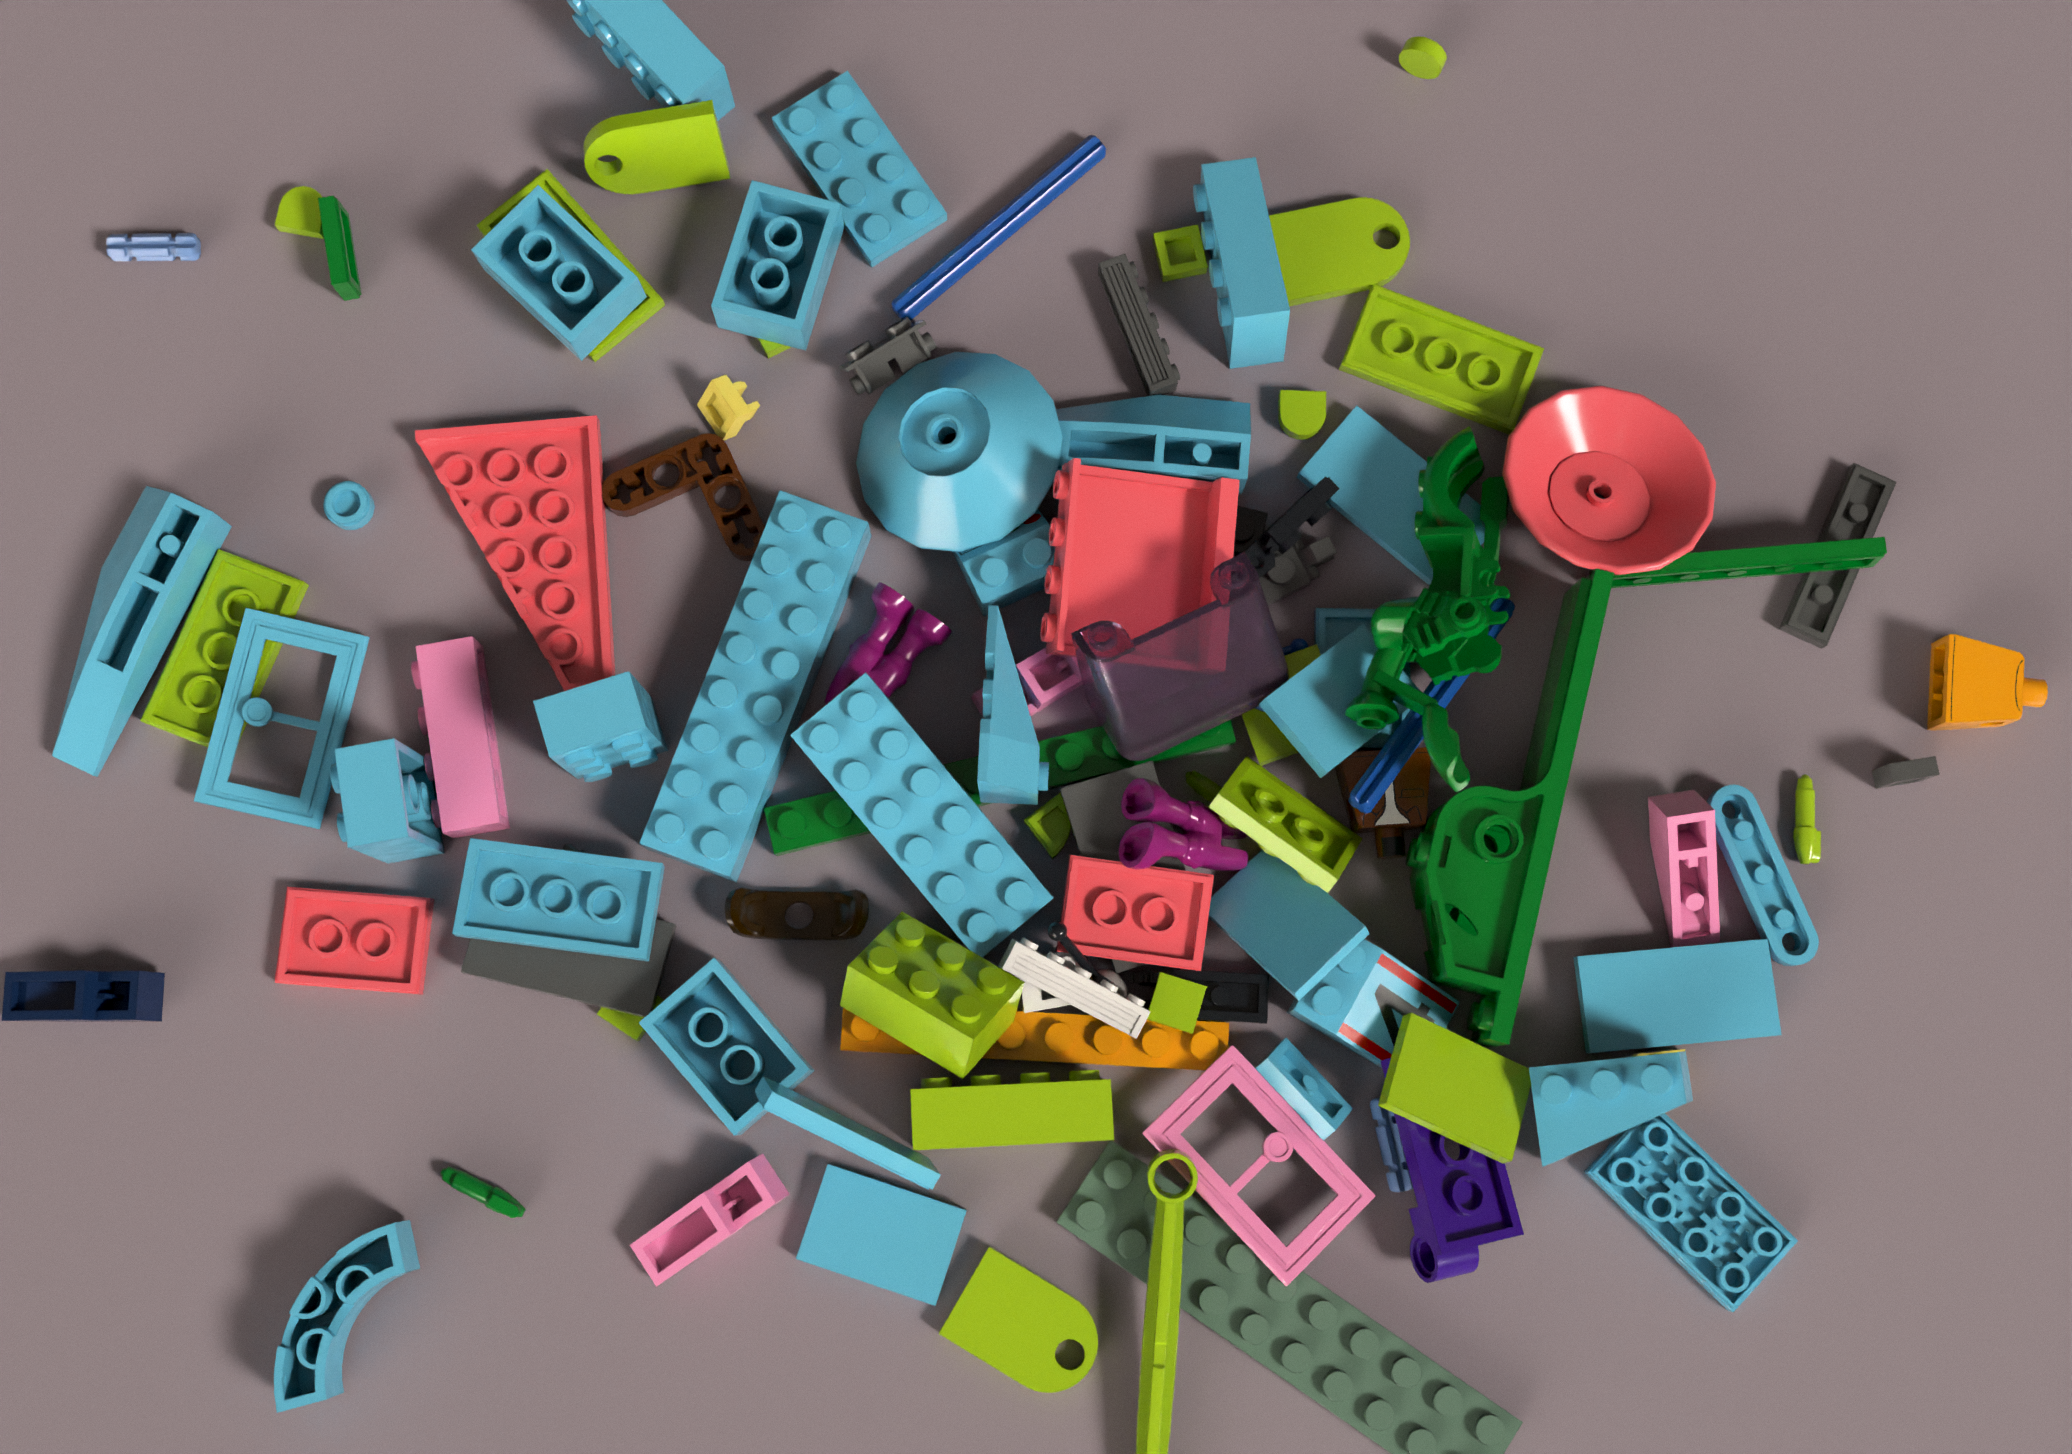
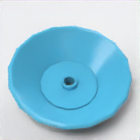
(980, 481)

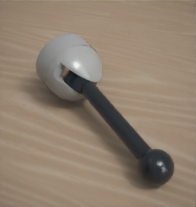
(1058, 932)

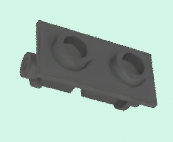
(902, 344)

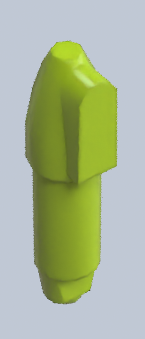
(1806, 838)

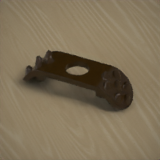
(763, 913)

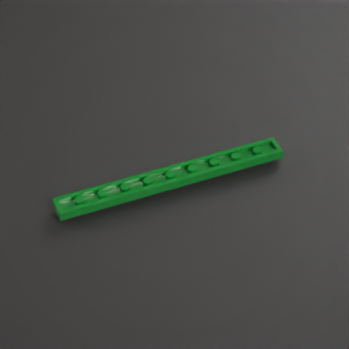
(1070, 758)

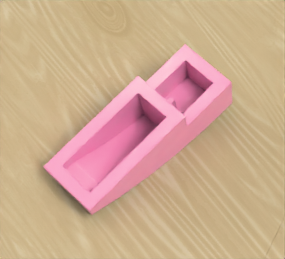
(709, 1219)

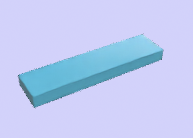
(846, 1133)

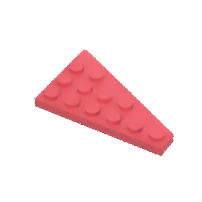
(541, 523)

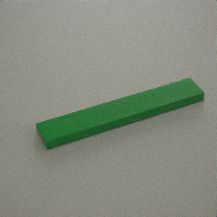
(1762, 562)

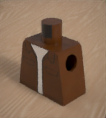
(1398, 809)

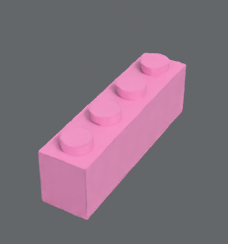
(461, 738)

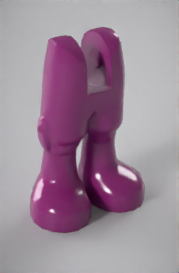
(868, 649)
(1201, 826)

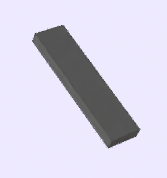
(1823, 594)

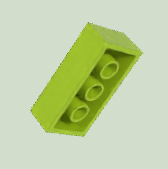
(1011, 1113)

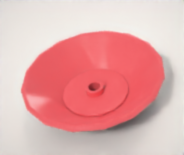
(1628, 452)

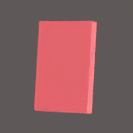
(1136, 914)
(354, 940)

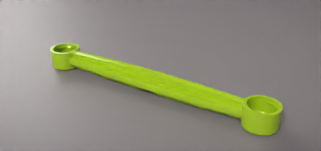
(1162, 1311)

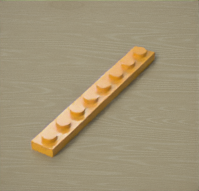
(1071, 1040)

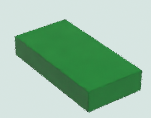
(339, 248)

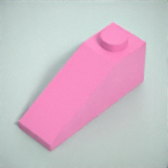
(1686, 866)

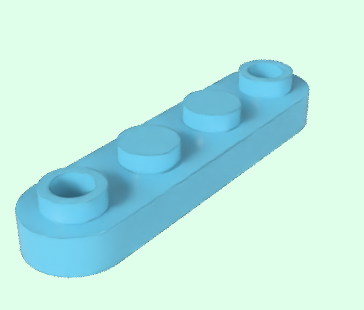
(1763, 876)

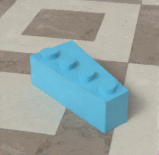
(1243, 262)

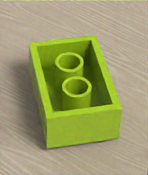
(931, 994)

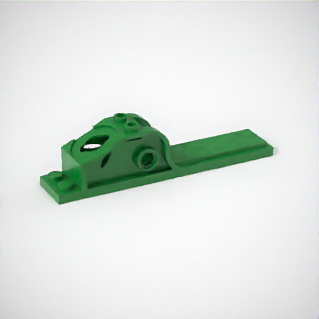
(1503, 890)

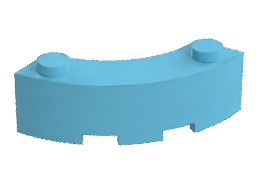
(326, 1308)

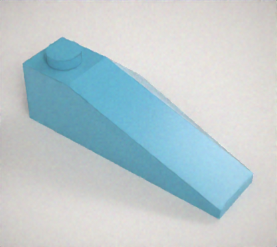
(1007, 741)

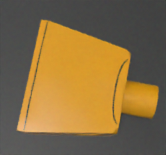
(1978, 685)

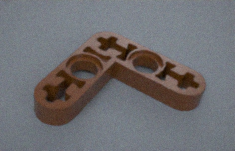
(692, 475)

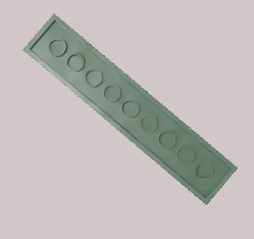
(1291, 1329)

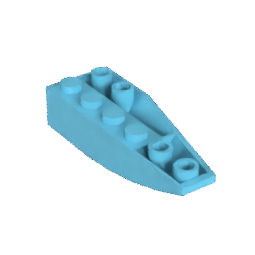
(1161, 437)
(133, 618)

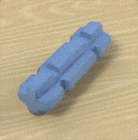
(153, 247)
(1391, 1148)

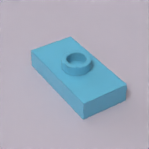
(1304, 1088)

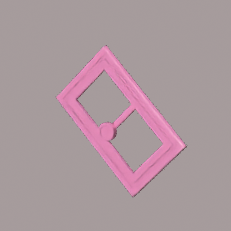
(1291, 1134)

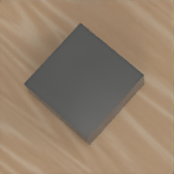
(1905, 772)

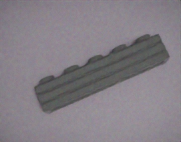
(1138, 326)

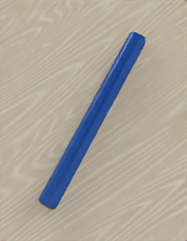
(999, 228)
(1410, 734)

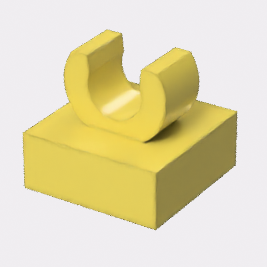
(725, 406)

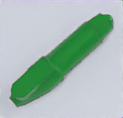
(492, 1197)

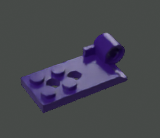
(1457, 1202)

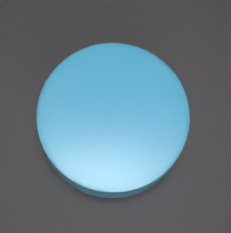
(348, 505)

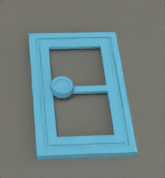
(237, 706)

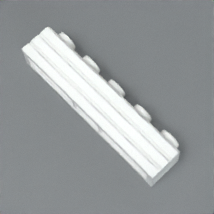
(1075, 986)

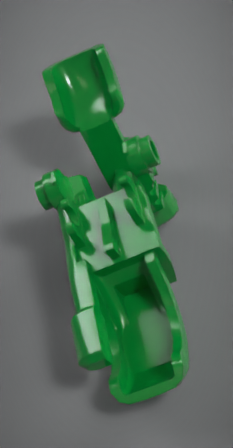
(1449, 620)

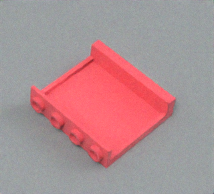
(1132, 549)

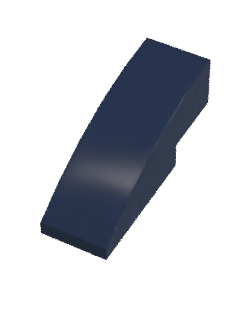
(83, 996)

